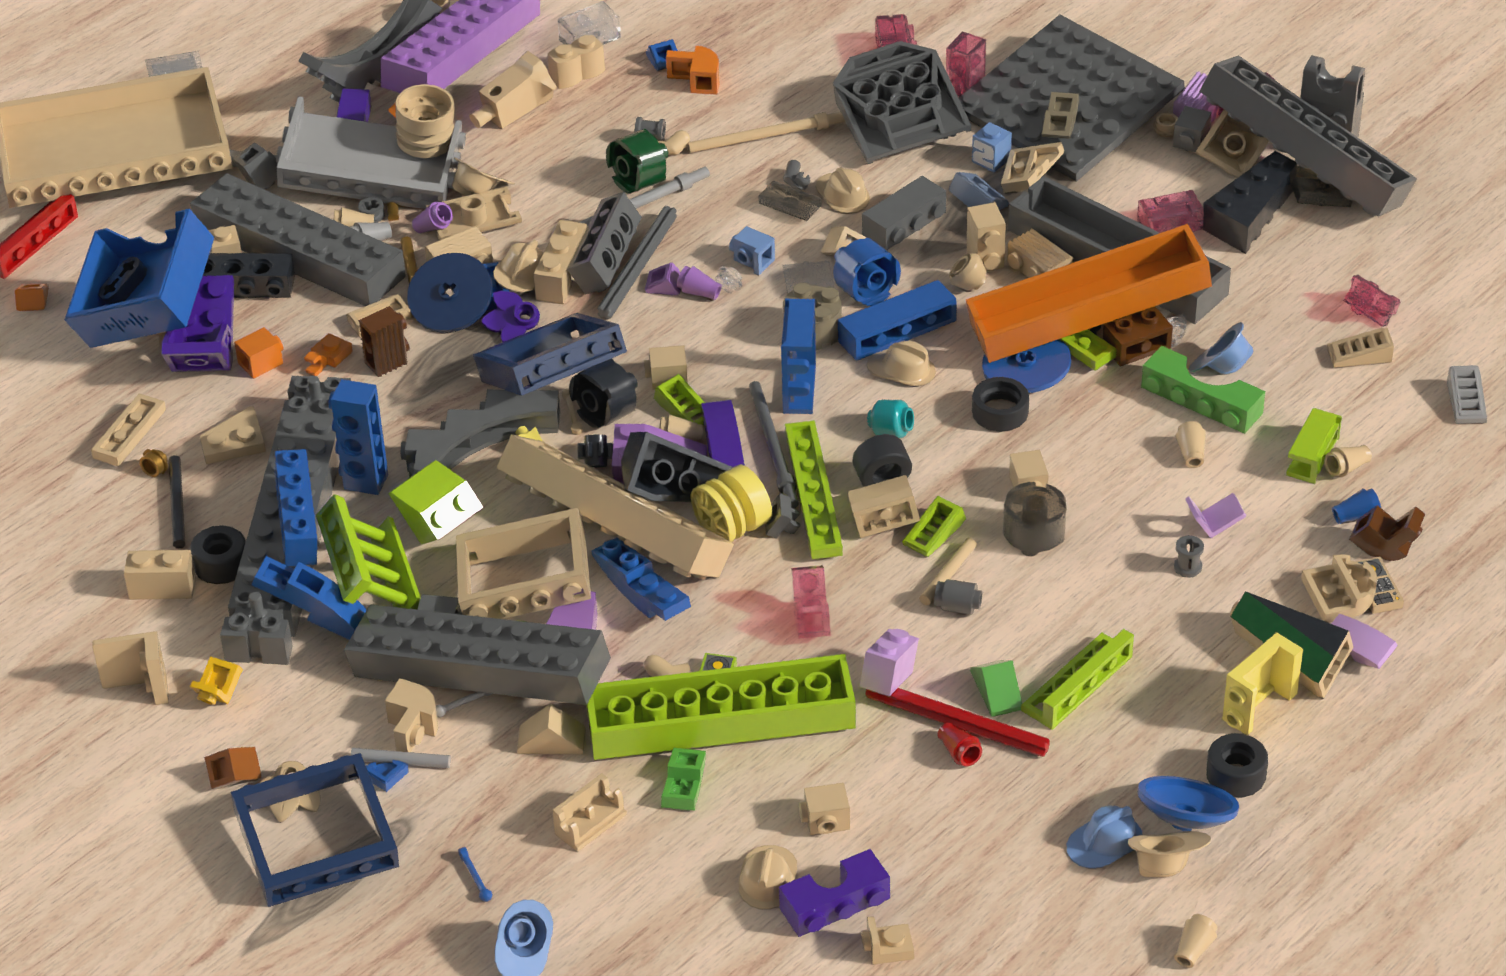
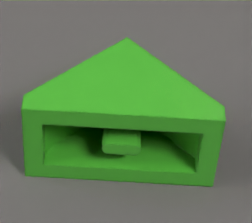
(998, 686)

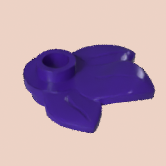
(508, 313)

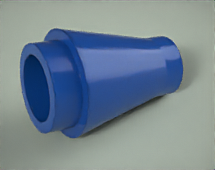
(1355, 506)

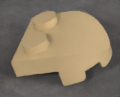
(1341, 587)

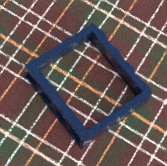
(550, 353)
(328, 871)

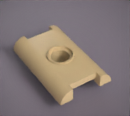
(483, 210)

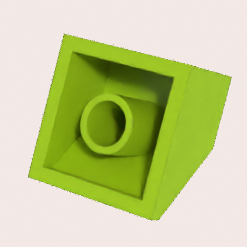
(434, 501)

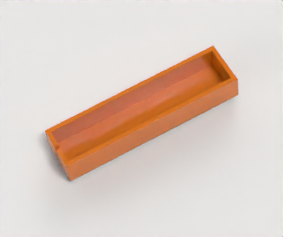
(1089, 293)

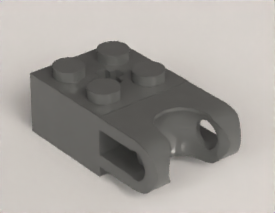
(1335, 97)

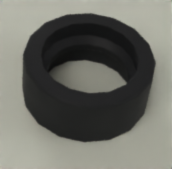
(1000, 419)

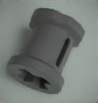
(656, 128)
(1193, 556)

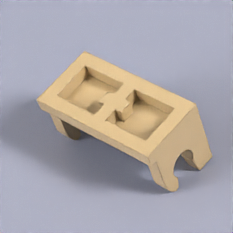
(588, 813)

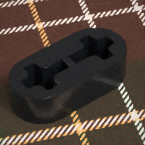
(123, 281)

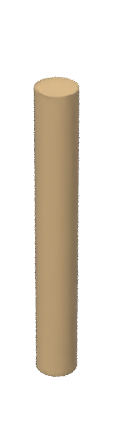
(948, 570)

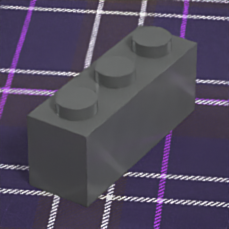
(904, 212)

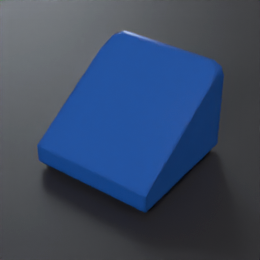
(657, 53)

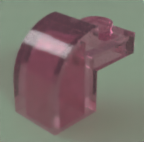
(810, 602)

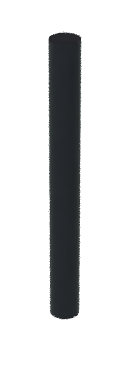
(176, 496)

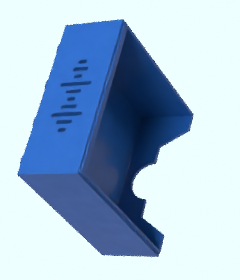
(161, 299)

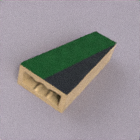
(1323, 643)

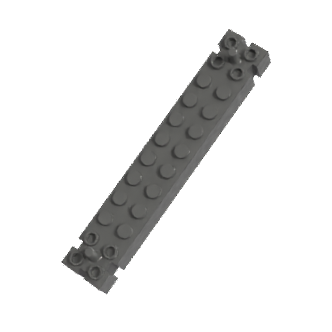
(257, 620)

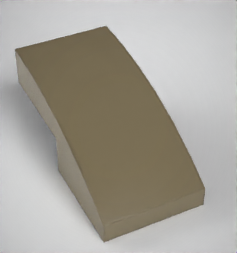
(1060, 115)

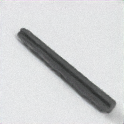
(637, 262)

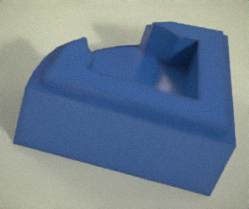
(387, 774)

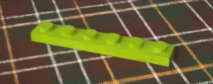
(813, 490)

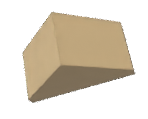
(551, 733)

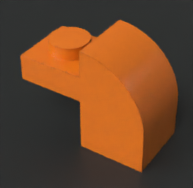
(698, 66)

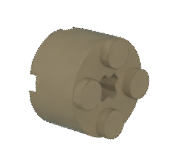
(827, 310)

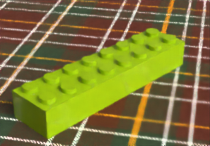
(721, 706)

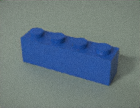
(897, 320)

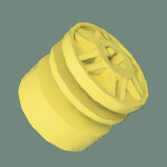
(732, 503)

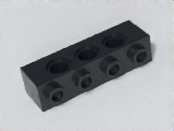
(255, 273)

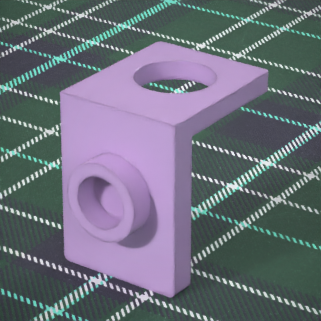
(1218, 516)

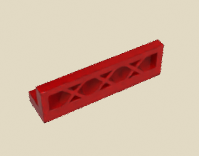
(36, 233)

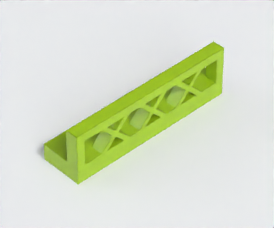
(1081, 683)

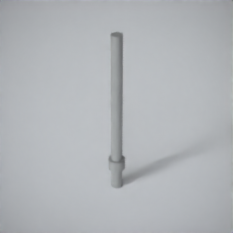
(681, 182)

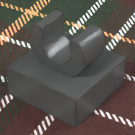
(782, 517)

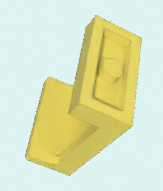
(1268, 669)

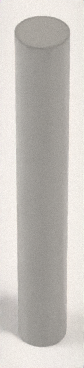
(409, 758)

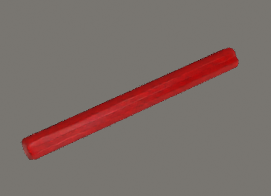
(964, 720)

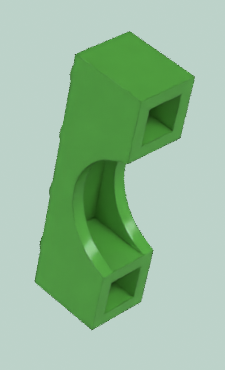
(1231, 404)

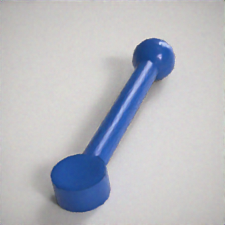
(485, 894)

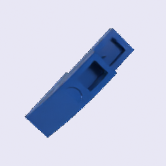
(638, 582)
(311, 592)

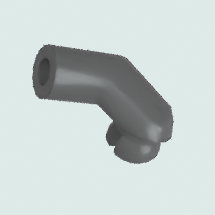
(794, 177)

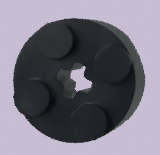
(603, 393)

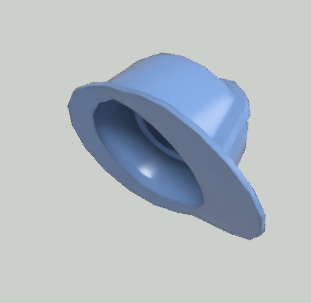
(1227, 353)
(1103, 837)
(523, 939)

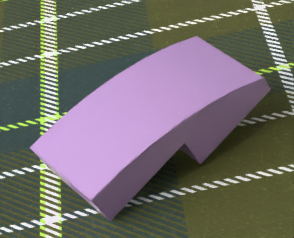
(1369, 644)

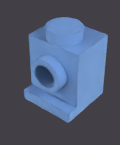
(753, 249)

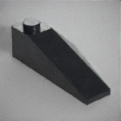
(665, 469)

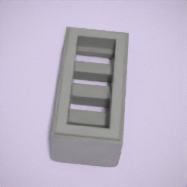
(1466, 392)

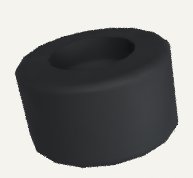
(881, 459)
(217, 554)
(1241, 750)

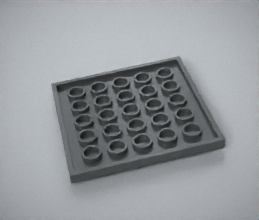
(1113, 87)

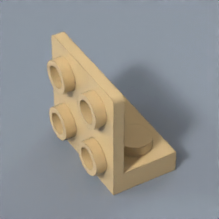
(883, 506)
(132, 661)

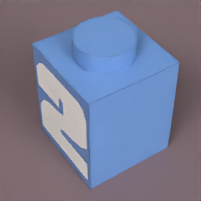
(991, 147)

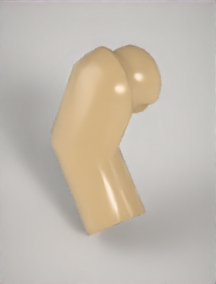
(657, 666)

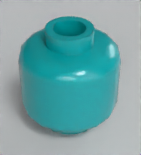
(891, 418)

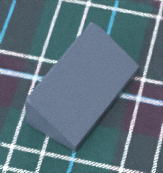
(975, 191)

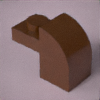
(1384, 536)

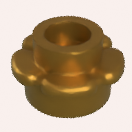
(153, 462)

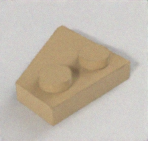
(1028, 165)
(233, 438)

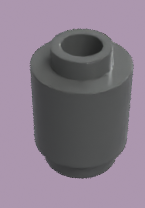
(958, 596)

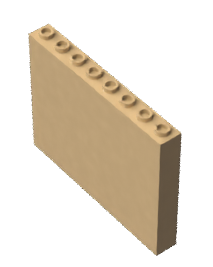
(111, 137)

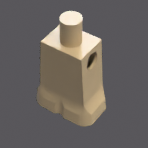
(514, 92)

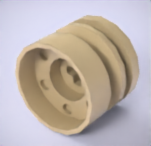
(424, 120)

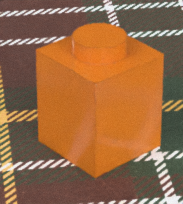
(259, 352)

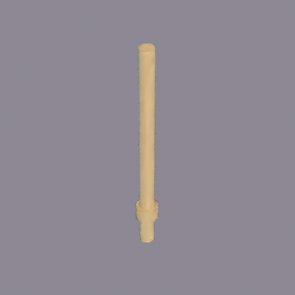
(819, 121)

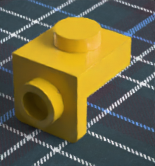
(217, 681)

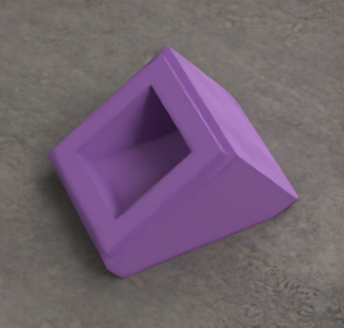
(663, 280)

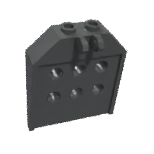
(898, 99)

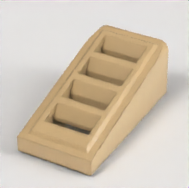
(1371, 347)

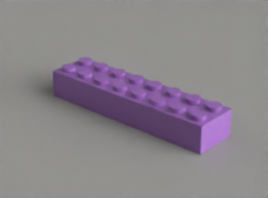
(454, 42)

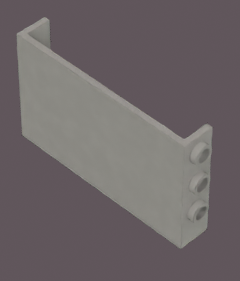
(361, 161)

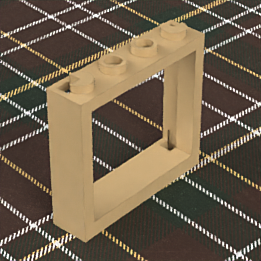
(517, 539)

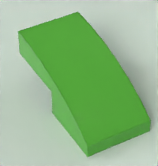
(683, 779)

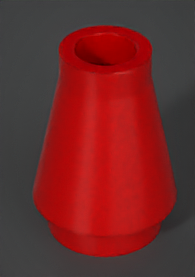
(962, 746)

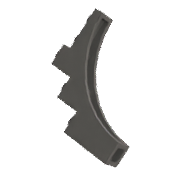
(363, 64)
(474, 430)

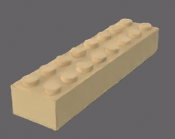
(622, 513)

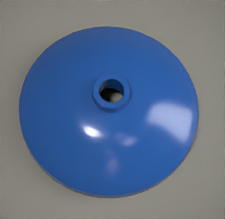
(1187, 802)

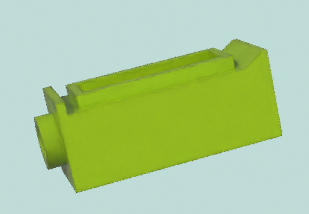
(1313, 444)

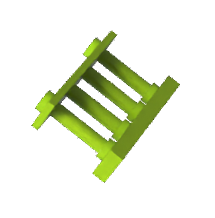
(349, 563)

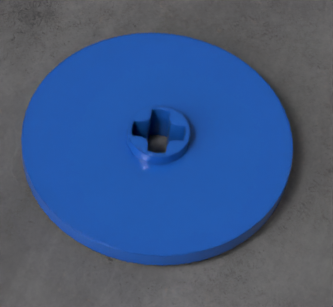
(1034, 368)

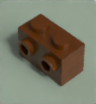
(1138, 335)

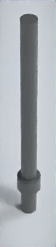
(785, 480)

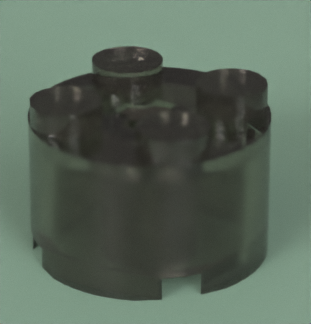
(1034, 518)

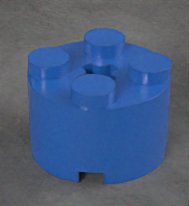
(866, 271)

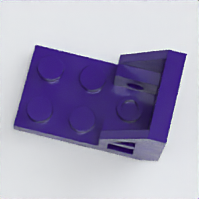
(208, 337)

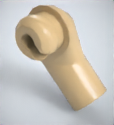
(677, 142)

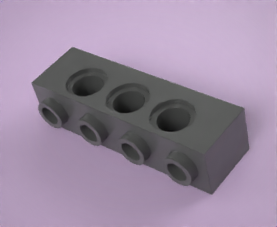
(604, 243)

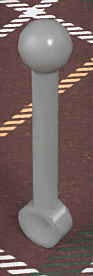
(441, 710)

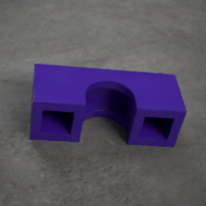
(812, 907)

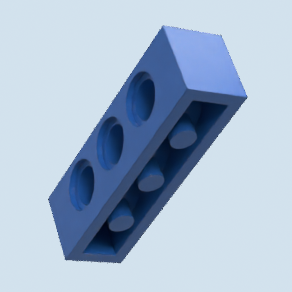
(359, 436)
(295, 507)

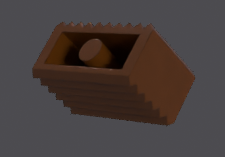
(384, 341)

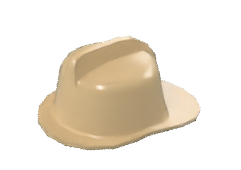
(472, 181)
(843, 190)
(518, 267)
(904, 363)
(1166, 853)
(763, 873)

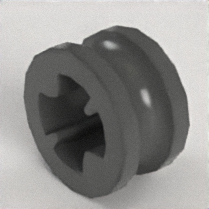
(372, 206)

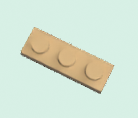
(128, 429)

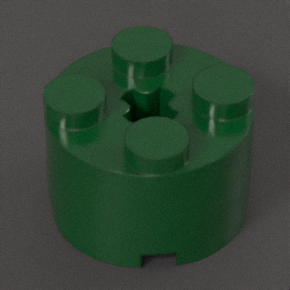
(637, 161)

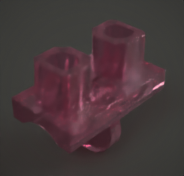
(1371, 301)

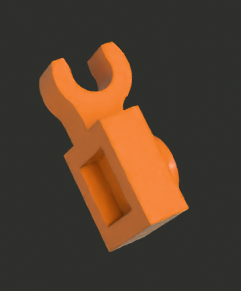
(328, 351)

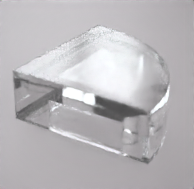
(1179, 328)

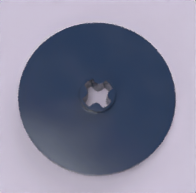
(447, 313)

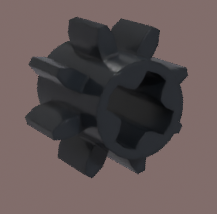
(595, 450)

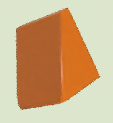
(31, 297)

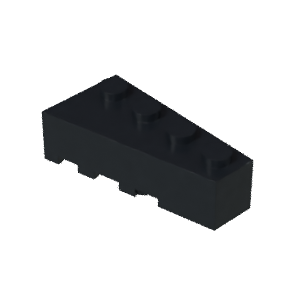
(1249, 201)

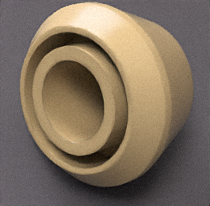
(968, 272)

